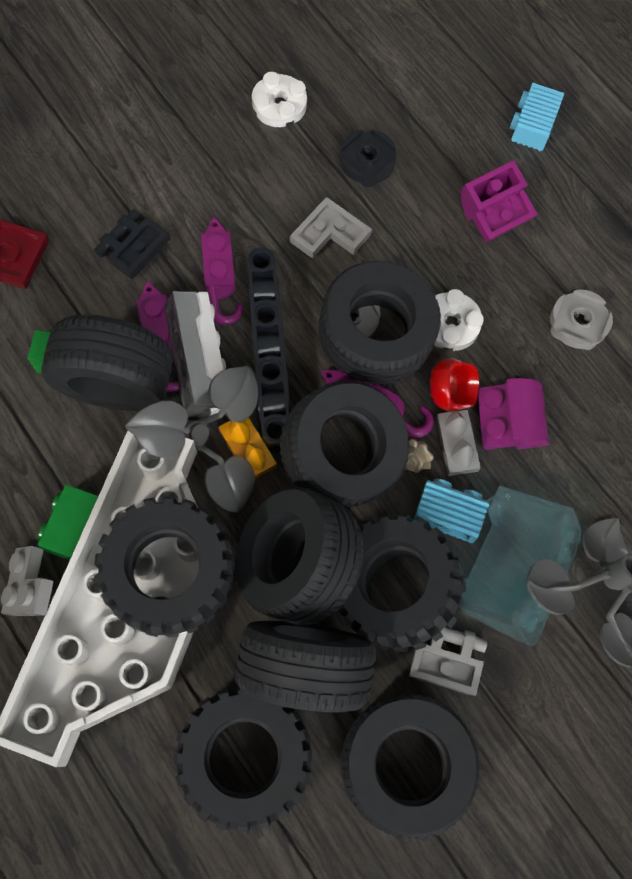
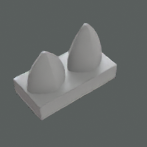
(457, 442)

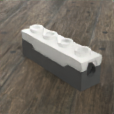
(194, 349)

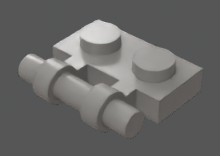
(447, 668)

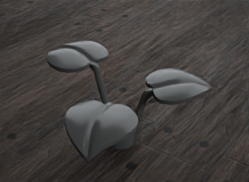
(164, 426)
(551, 588)

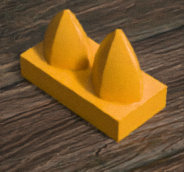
(246, 443)

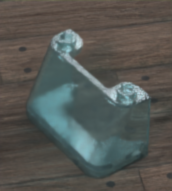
(520, 535)

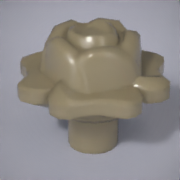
(418, 457)

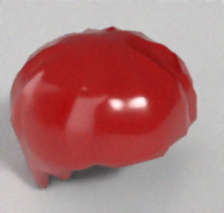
(454, 385)

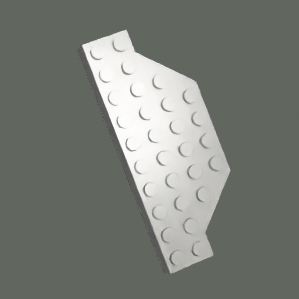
(84, 657)

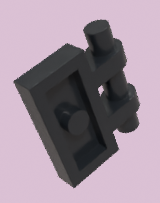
(137, 249)

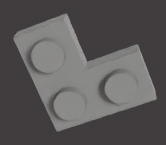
(328, 223)
(25, 591)

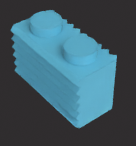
(537, 116)
(452, 510)

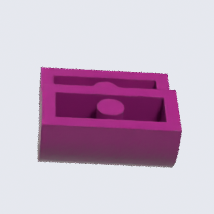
(497, 201)
(513, 415)

